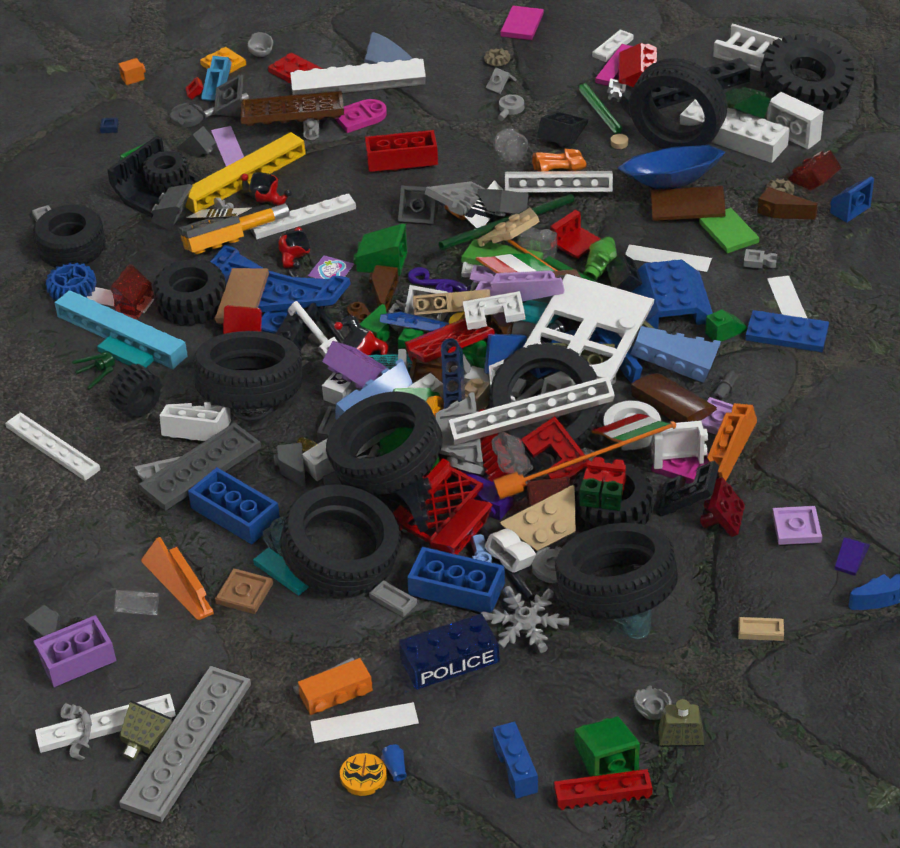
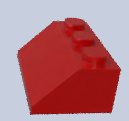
(634, 62)
(464, 524)

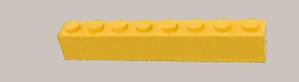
(228, 180)

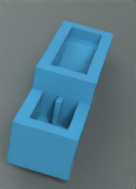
(216, 76)

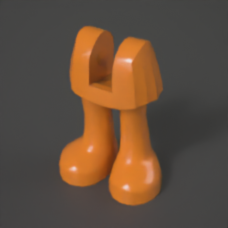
(570, 160)

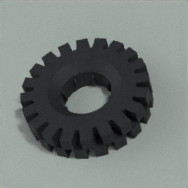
(829, 63)

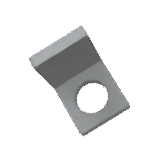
(499, 80)

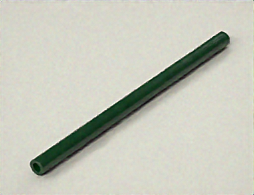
(480, 231)

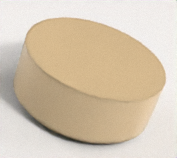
(619, 141)

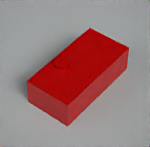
(401, 150)

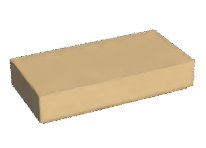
(761, 628)

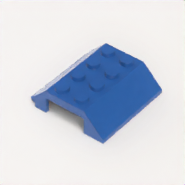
(675, 291)

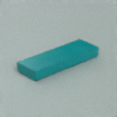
(124, 352)
(275, 566)

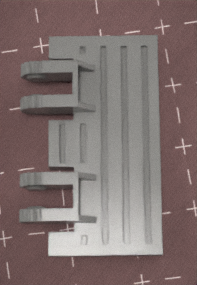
(457, 196)

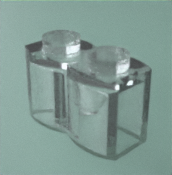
(539, 240)
(511, 454)

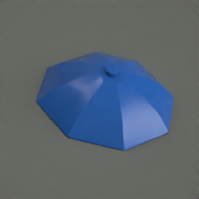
(672, 166)

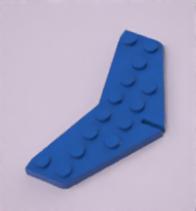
(284, 290)

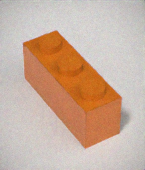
(335, 686)

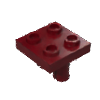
(723, 508)

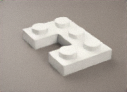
(508, 303)

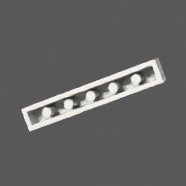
(559, 181)

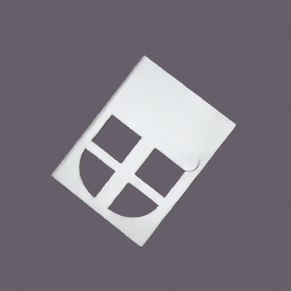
(595, 307)

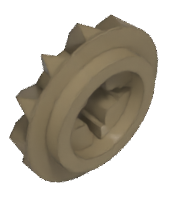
(501, 57)
(781, 185)

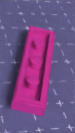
(611, 69)

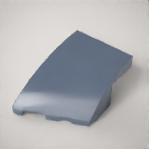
(384, 50)

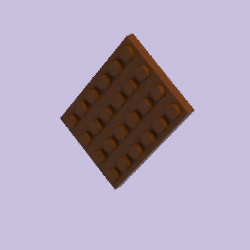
(292, 107)

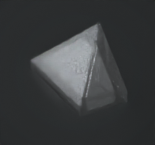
(136, 602)

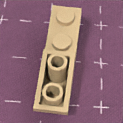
(445, 302)

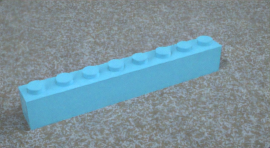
(108, 322)

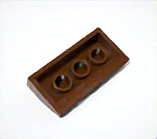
(688, 203)
(671, 399)

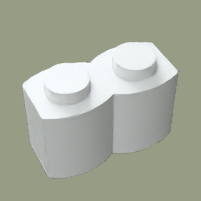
(510, 550)

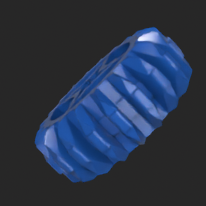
(73, 278)

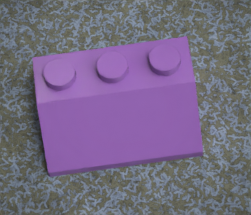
(352, 364)
(75, 650)

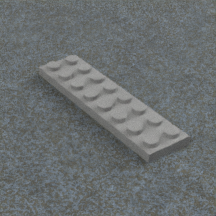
(185, 744)

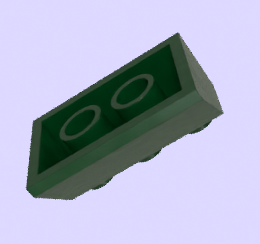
(748, 101)

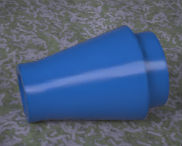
(394, 760)

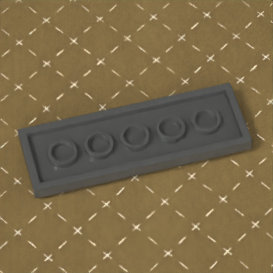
(219, 451)

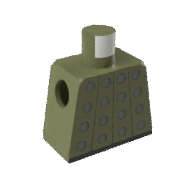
(681, 725)
(142, 729)

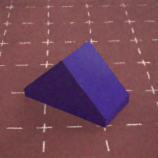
(851, 556)

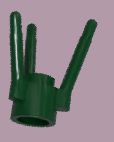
(104, 362)

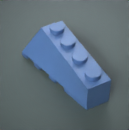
(676, 352)
(394, 378)

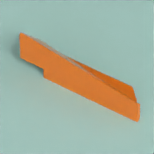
(732, 437)
(177, 577)

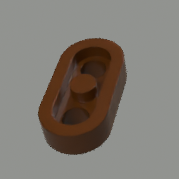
(358, 310)

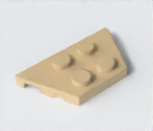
(508, 230)
(546, 520)

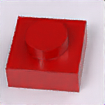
(194, 88)

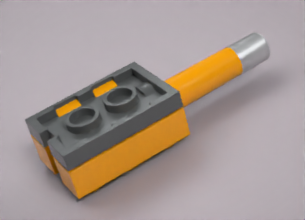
(218, 230)

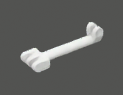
(296, 307)

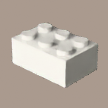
(801, 118)

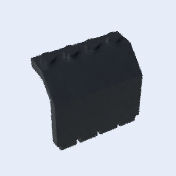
(129, 179)

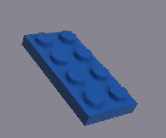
(787, 331)

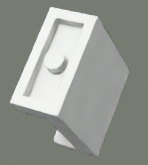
(681, 442)

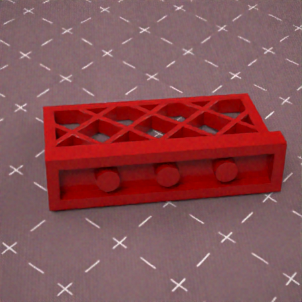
(429, 345)
(438, 477)

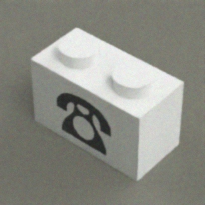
(337, 388)

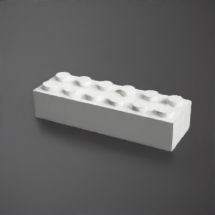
(743, 132)

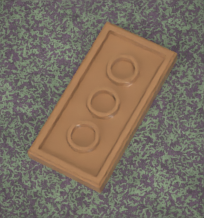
(243, 289)

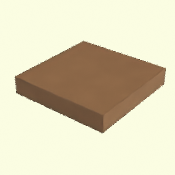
(244, 591)

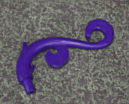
(441, 284)

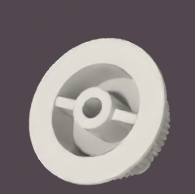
(626, 409)

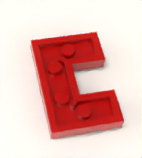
(555, 435)

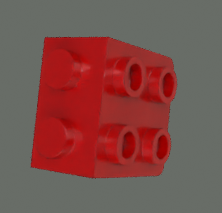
(571, 236)
(241, 319)

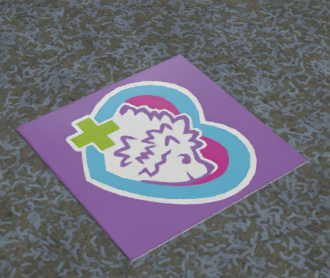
(330, 267)

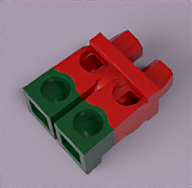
(606, 476)

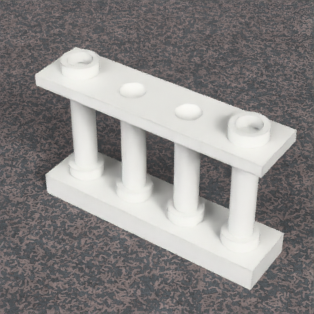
(749, 37)

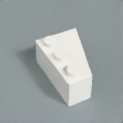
(194, 421)

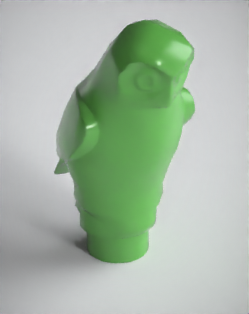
(600, 255)

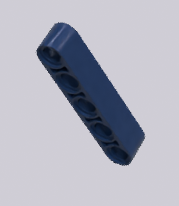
(455, 377)

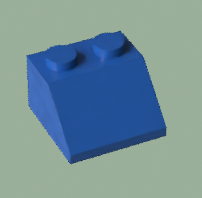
(853, 200)

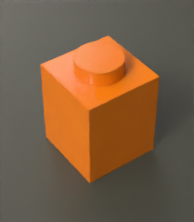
(132, 71)

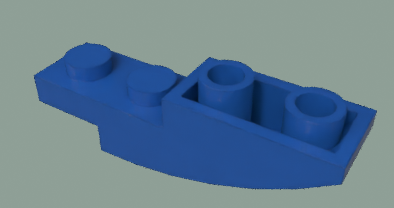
(630, 365)
(876, 594)

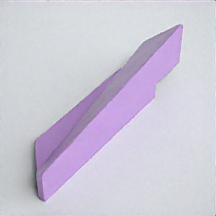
(530, 284)

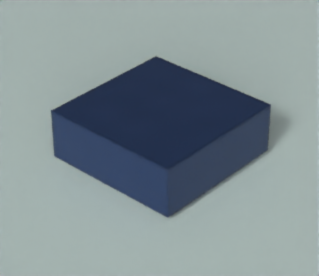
(109, 125)

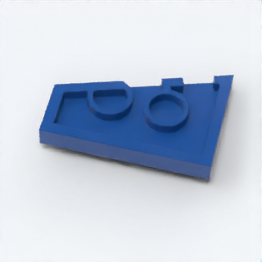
(413, 321)

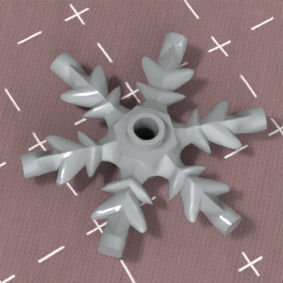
(525, 619)

